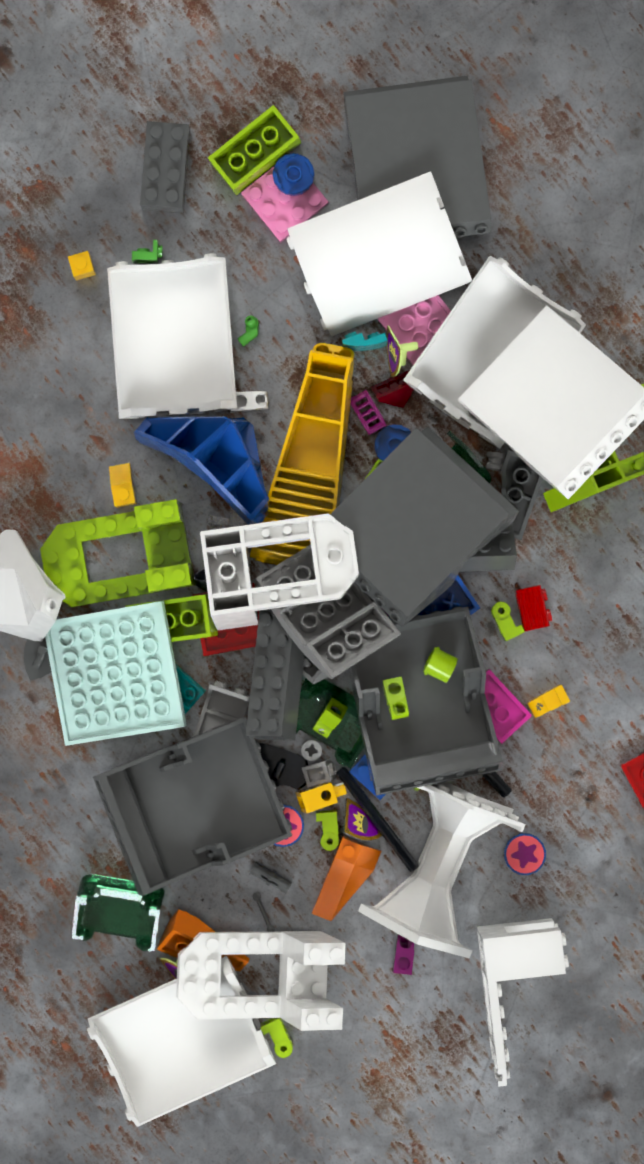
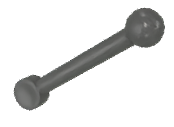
(257, 896)

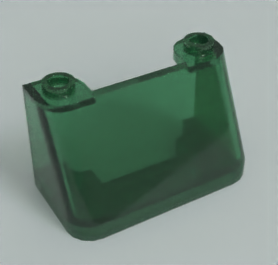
(347, 735)
(117, 909)

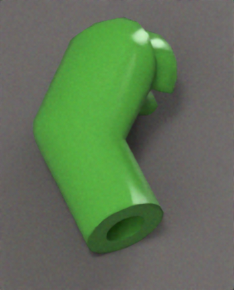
(252, 330)

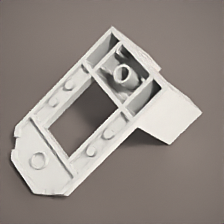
(227, 569)
(514, 953)
(301, 977)

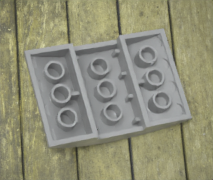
(333, 631)

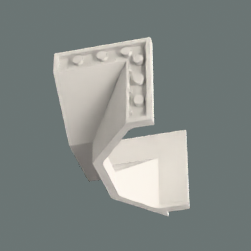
(423, 903)

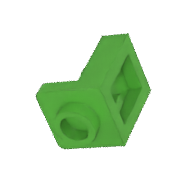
(144, 256)

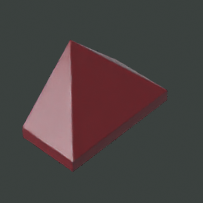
(393, 391)

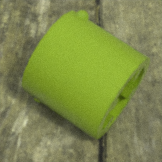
(440, 665)

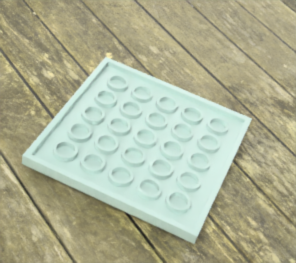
(115, 673)

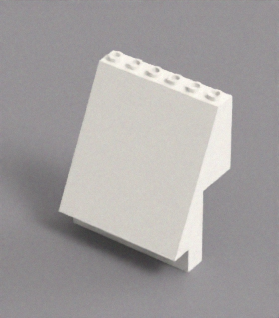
(557, 402)

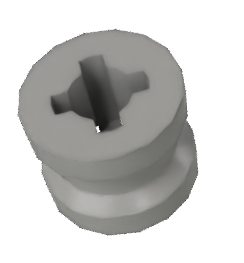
(495, 461)
(311, 746)

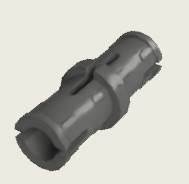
(271, 877)

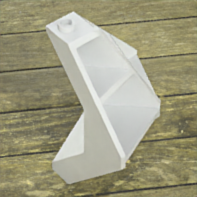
(26, 593)

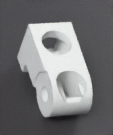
(251, 401)

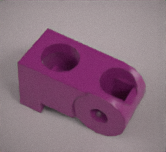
(403, 956)

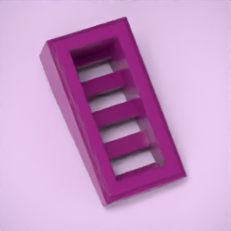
(377, 427)

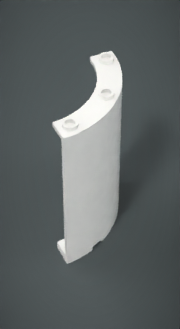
(379, 254)
(475, 334)
(172, 338)
(170, 1056)

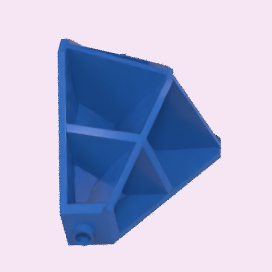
(218, 452)

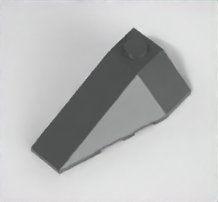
(520, 488)

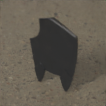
(284, 766)

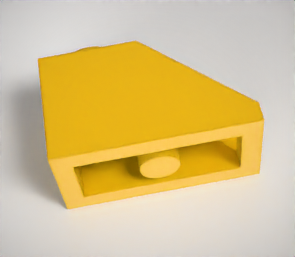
(122, 485)

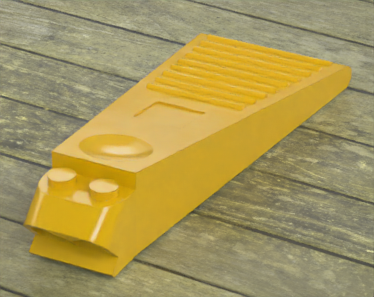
(314, 448)

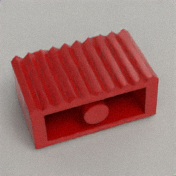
(532, 607)

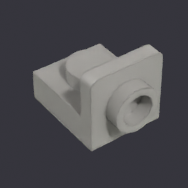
(319, 773)

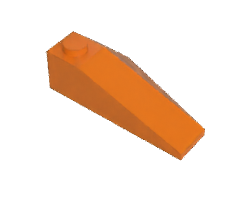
(346, 874)
(180, 933)

